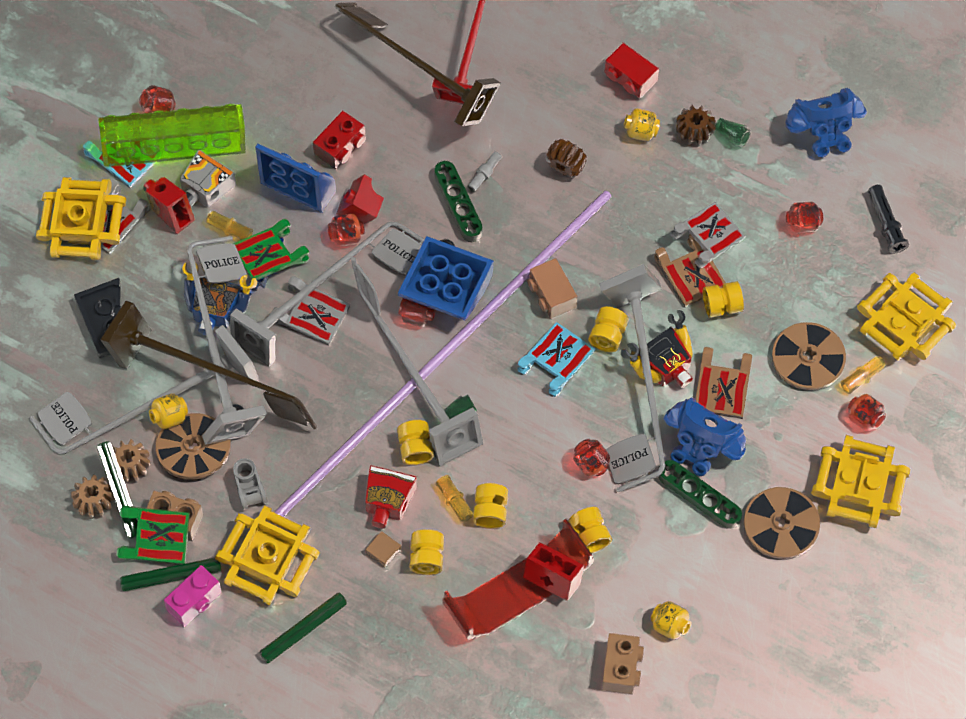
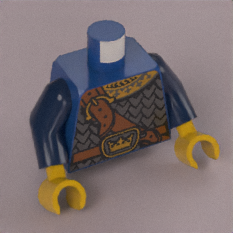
(219, 298)

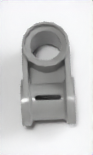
(249, 487)

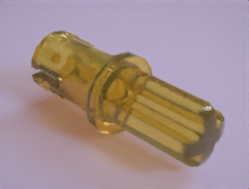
(228, 225)
(863, 374)
(454, 498)

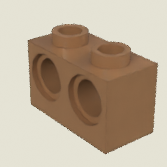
(170, 501)

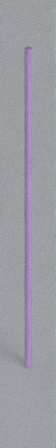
(341, 453)

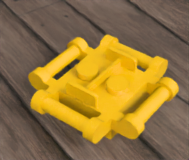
(80, 217)
(906, 317)
(860, 482)
(267, 554)

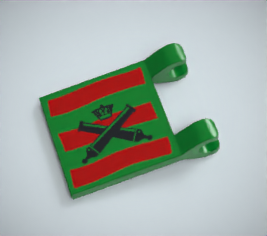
(266, 253)
(159, 537)

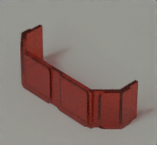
(509, 593)

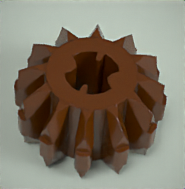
(695, 125)
(566, 157)

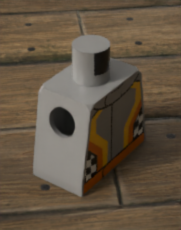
(206, 180)

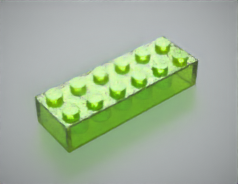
(172, 135)

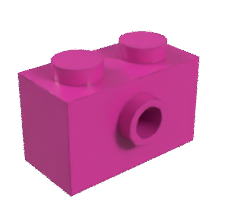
(193, 596)

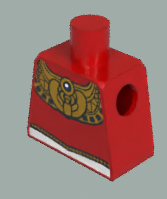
(388, 494)

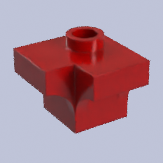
(361, 200)

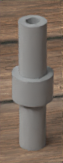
(484, 171)

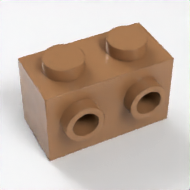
(621, 663)

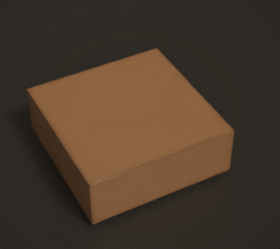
(383, 549)

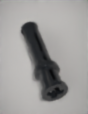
(890, 227)

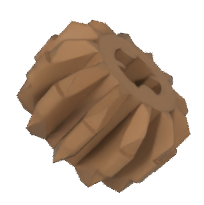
(137, 455)
(93, 504)

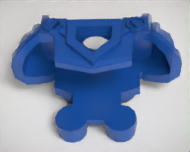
(826, 122)
(702, 440)

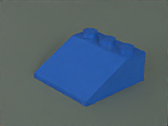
(294, 178)
(447, 278)

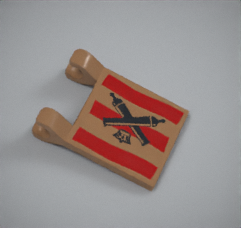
(686, 276)
(723, 388)

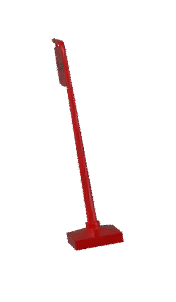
(441, 91)

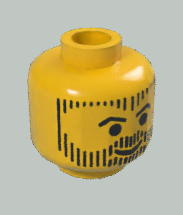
(641, 124)
(168, 411)
(670, 620)

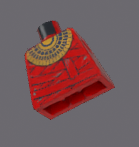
(162, 197)

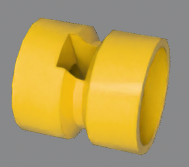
(723, 299)
(608, 329)
(415, 442)
(490, 506)
(590, 529)
(427, 552)

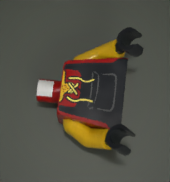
(668, 354)

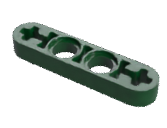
(460, 200)
(702, 491)

